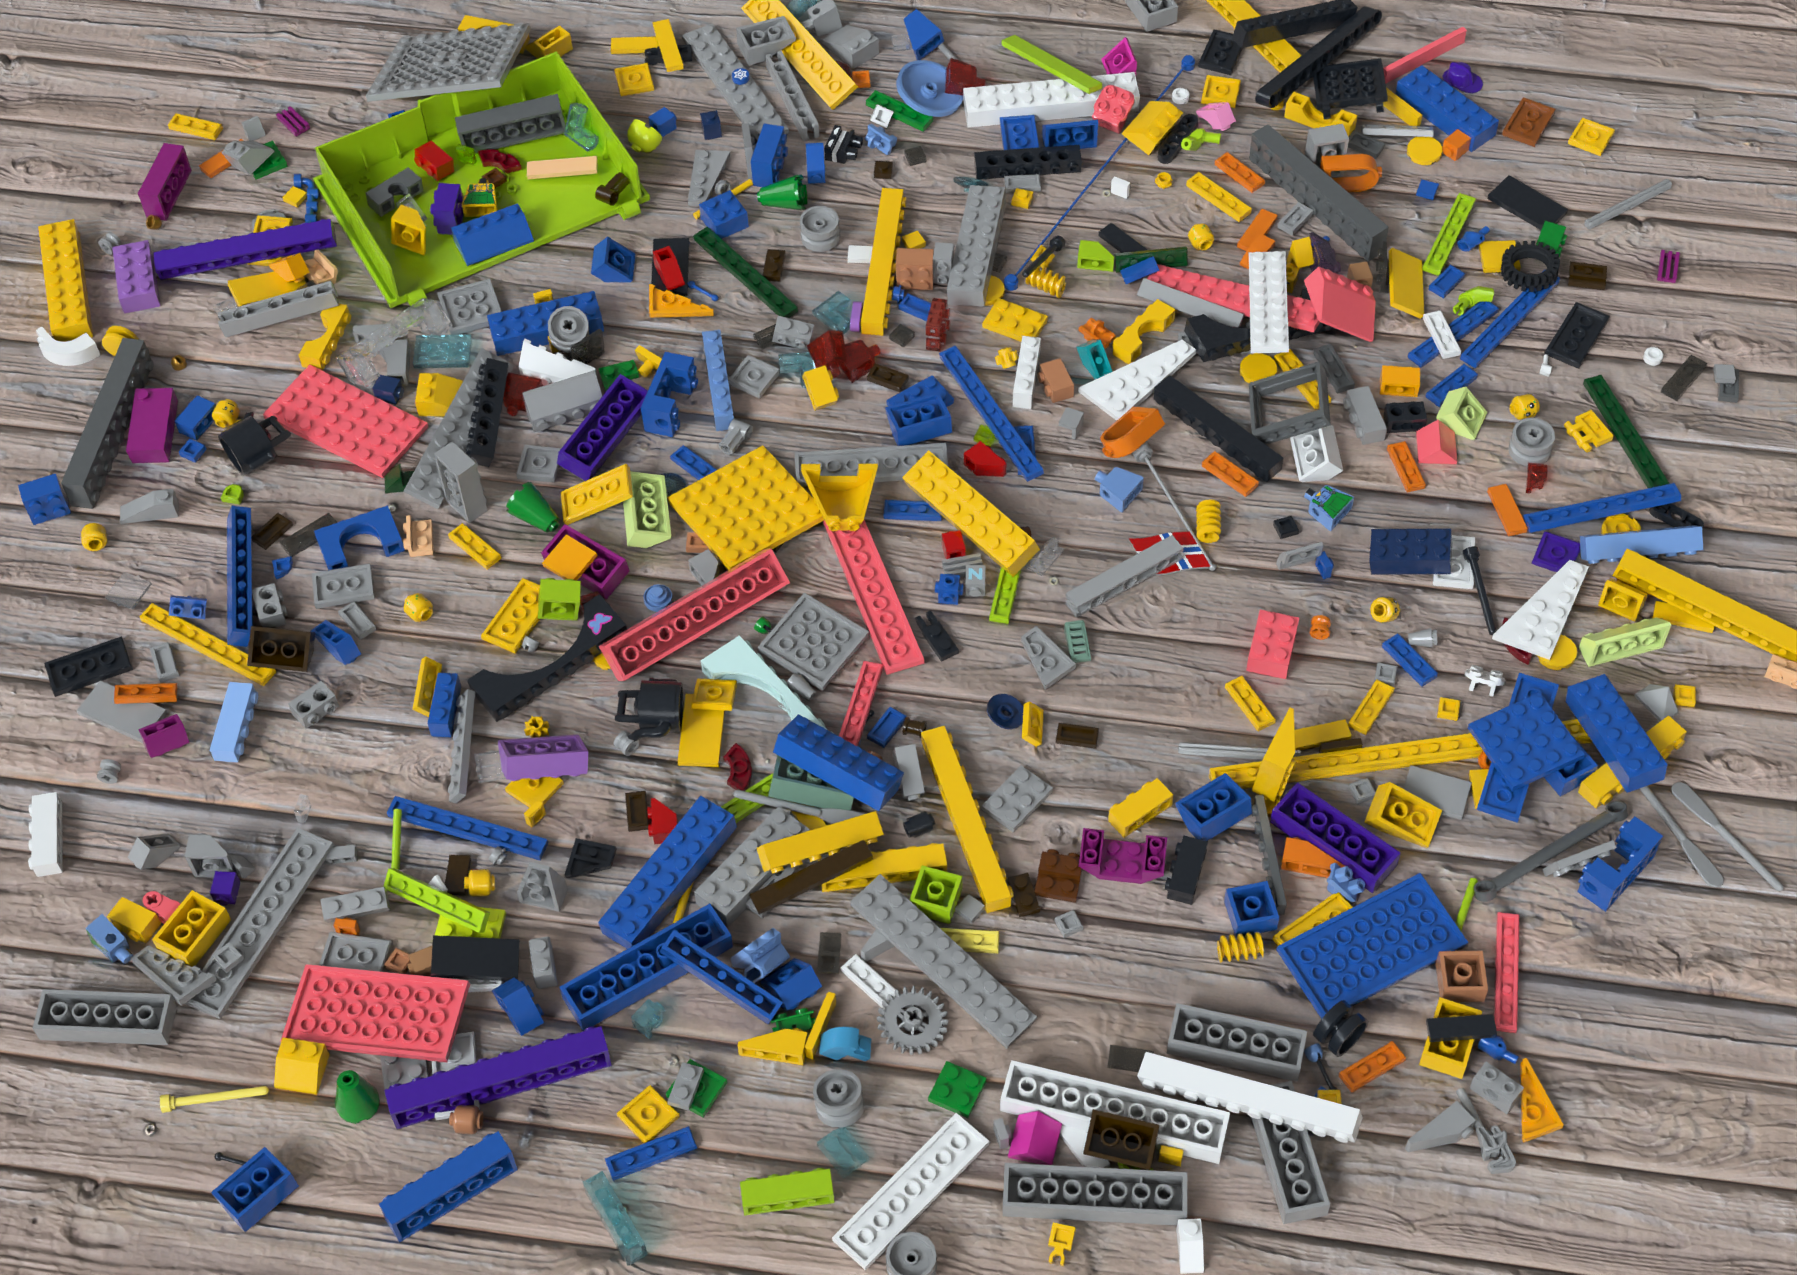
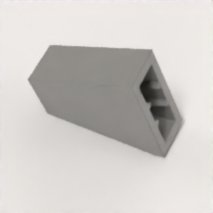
(907, 761)

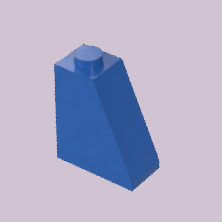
(922, 34)

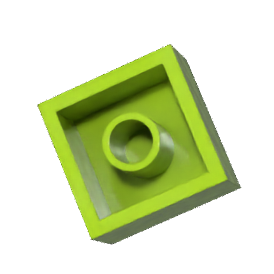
(559, 599)
(937, 893)

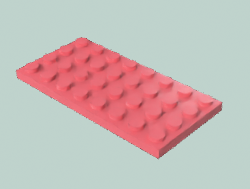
(346, 421)
(377, 1012)

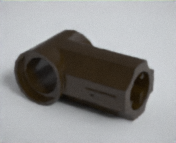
(610, 192)

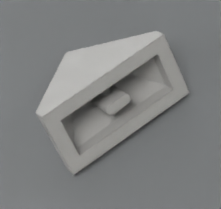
(1658, 701)

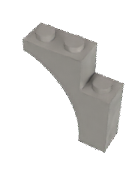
(396, 356)

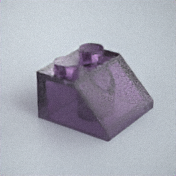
(1323, 254)

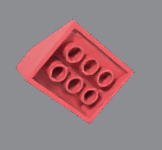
(1342, 303)

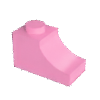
(1217, 114)

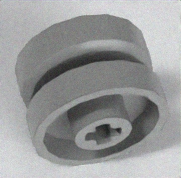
(819, 228)
(564, 319)
(1531, 441)
(838, 1098)
(911, 1255)

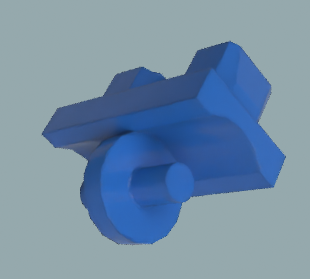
(187, 607)

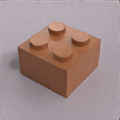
(914, 268)
(1461, 976)

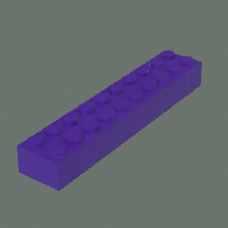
(498, 1076)

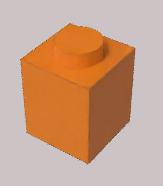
(1456, 145)

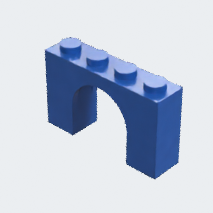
(376, 523)

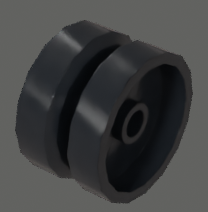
(1340, 1028)

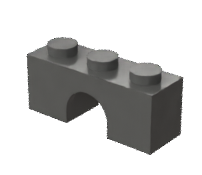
(381, 197)

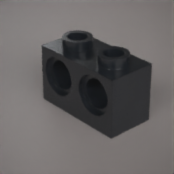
(1404, 416)

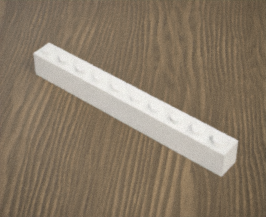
(1250, 1097)

